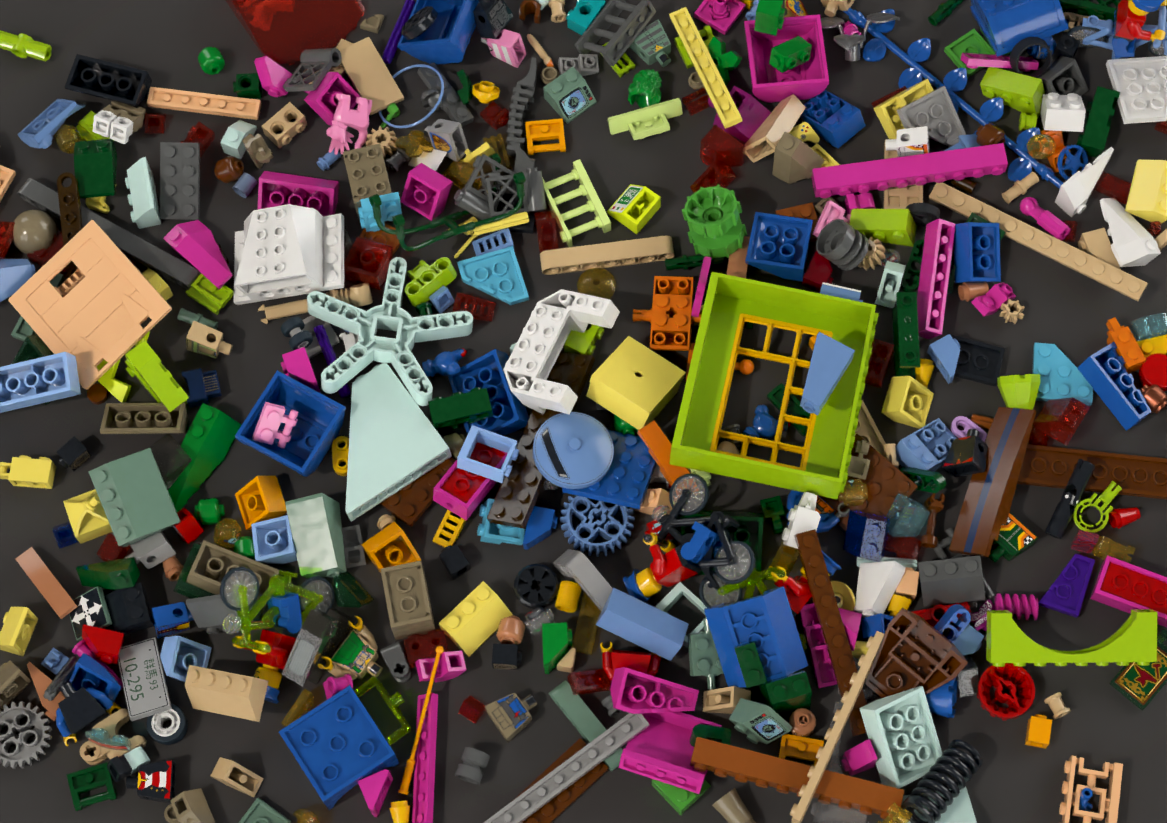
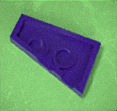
(1070, 587)

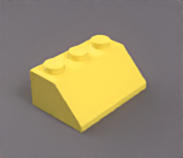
(1149, 191)
(475, 619)

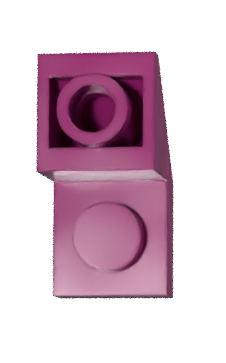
(993, 299)

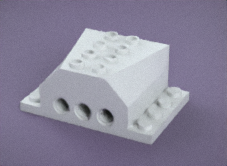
(288, 254)

